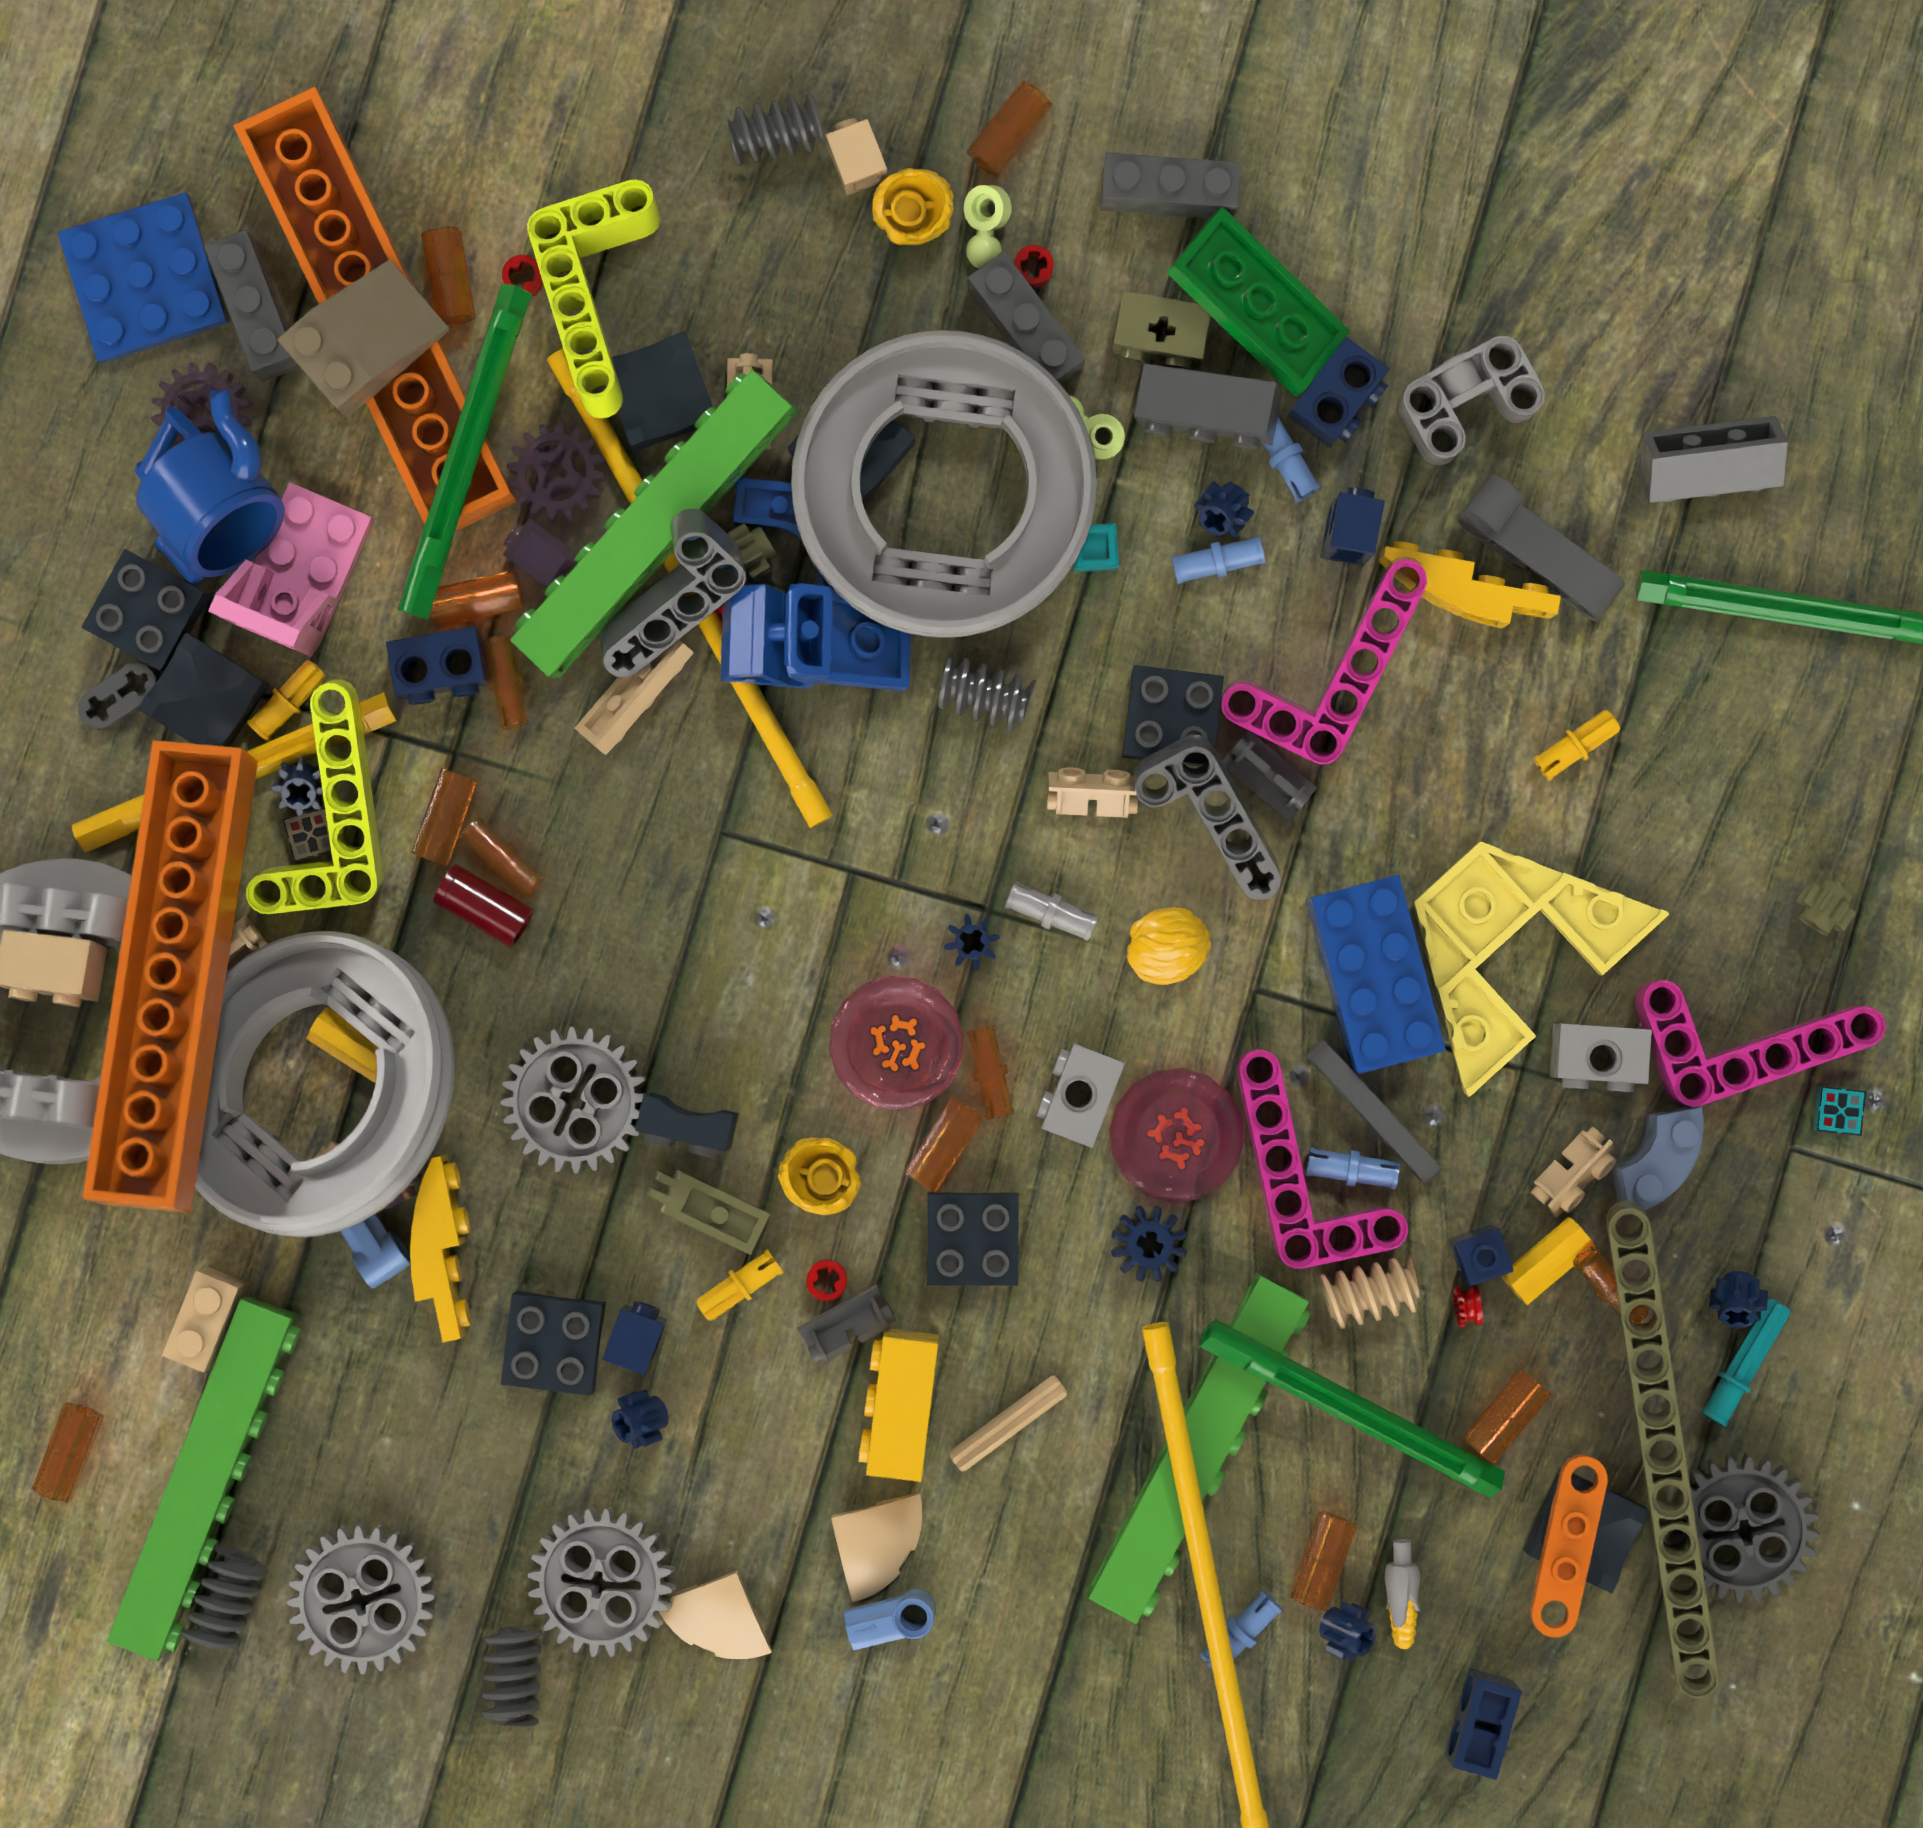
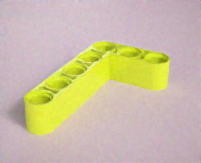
(572, 291)
(338, 813)

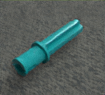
(1746, 1363)

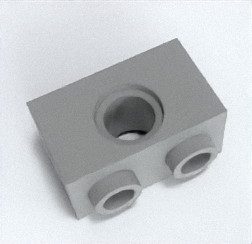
(1627, 1049)
(1081, 1122)

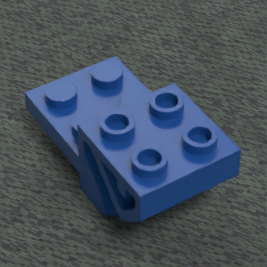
(808, 641)

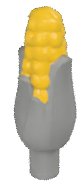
(1402, 1591)

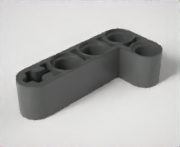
(1538, 548)
(631, 640)
(1218, 819)

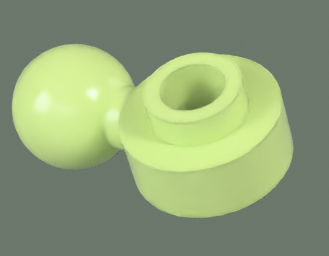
(984, 244)
(1105, 421)

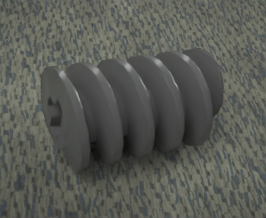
(775, 129)
(984, 693)
(227, 1599)
(513, 1676)

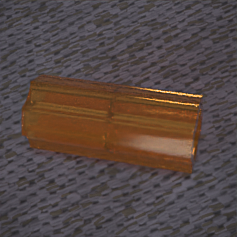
(1009, 128)
(448, 275)
(477, 599)
(444, 817)
(944, 1144)
(1506, 1416)
(67, 1452)
(1322, 1560)

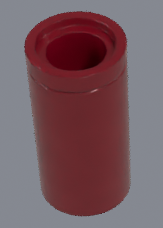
(483, 905)

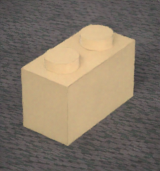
(51, 966)
(204, 1319)

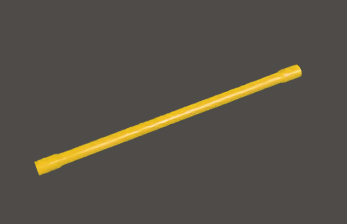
(802, 787)
(1163, 1365)

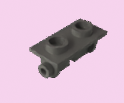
(1268, 775)
(860, 1316)

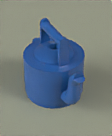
(207, 493)

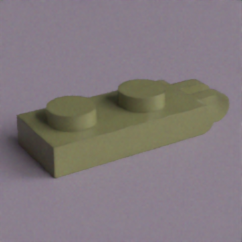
(710, 1209)

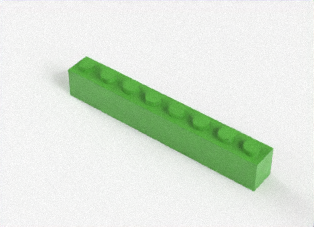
(641, 536)
(1214, 1420)
(204, 1478)

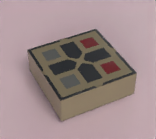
(308, 835)

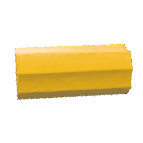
(344, 1042)
(1547, 1261)

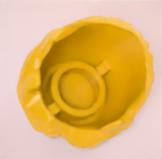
(913, 206)
(1168, 945)
(820, 1175)

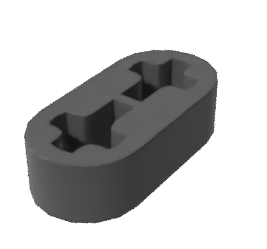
(114, 687)

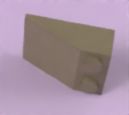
(363, 337)

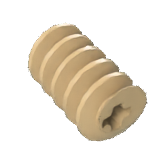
(1371, 1292)

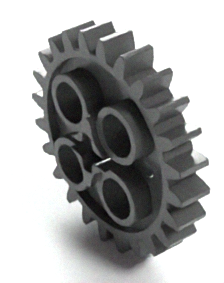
(1750, 1568)

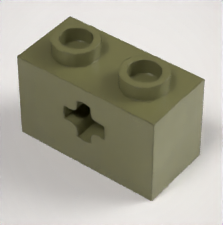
(1138, 319)

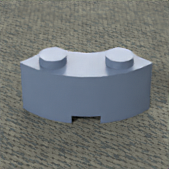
(1663, 1157)

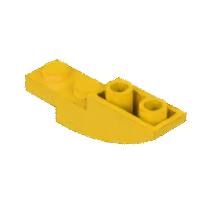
(1453, 589)
(435, 1228)

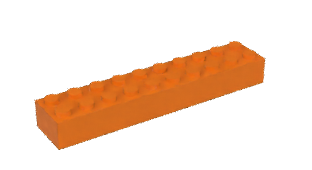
(337, 242)
(171, 977)

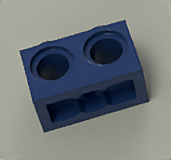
(1332, 388)
(1352, 527)
(438, 653)
(1483, 1723)

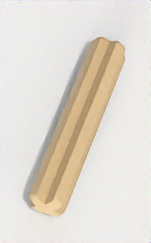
(1008, 1423)

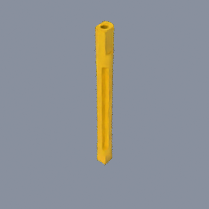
(126, 817)

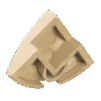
(877, 1542)
(718, 1618)

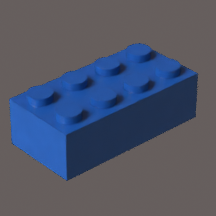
(1375, 974)

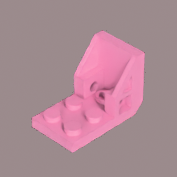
(299, 575)

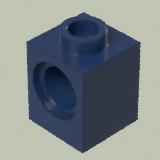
(1481, 1255)
(635, 1337)

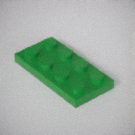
(1258, 301)

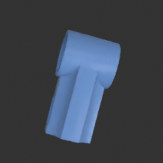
(376, 1250)
(885, 1620)

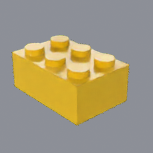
(899, 1404)

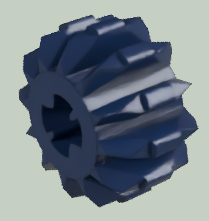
(1160, 1234)

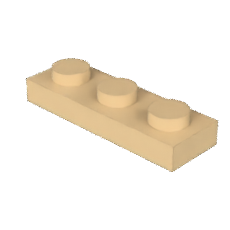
(630, 697)

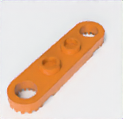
(1568, 1545)

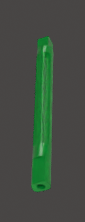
(464, 451)
(1780, 606)
(1351, 1408)

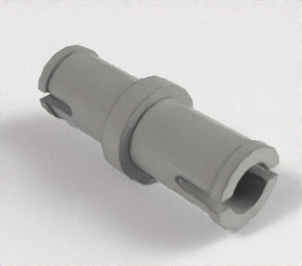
(1052, 911)

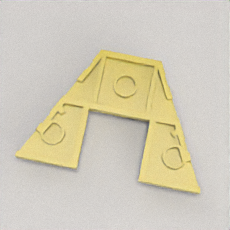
(1480, 908)

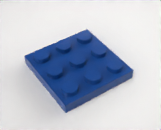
(143, 277)

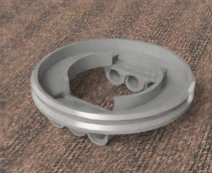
(953, 381)
(70, 898)
(391, 1004)

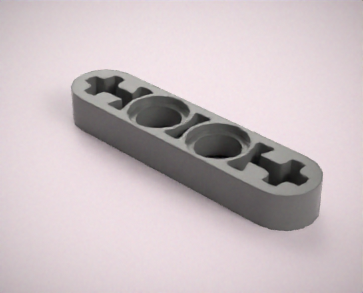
(1373, 1112)

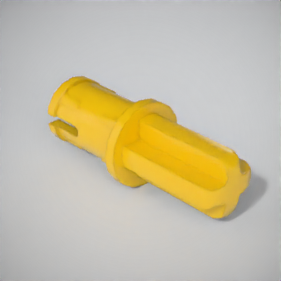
(287, 700)
(1577, 744)
(738, 1286)

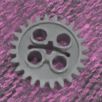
(539, 1079)
(349, 1560)
(600, 1622)

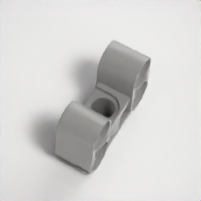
(1462, 380)

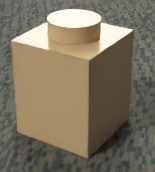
(856, 155)

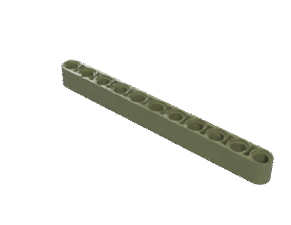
(1670, 1470)

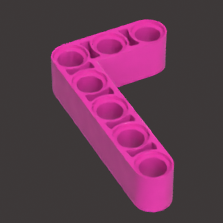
(1343, 678)
(1749, 1055)
(1292, 1178)

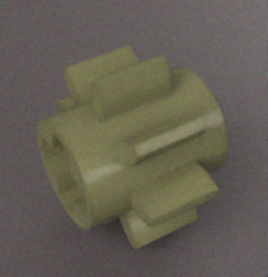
(754, 550)
(1826, 907)

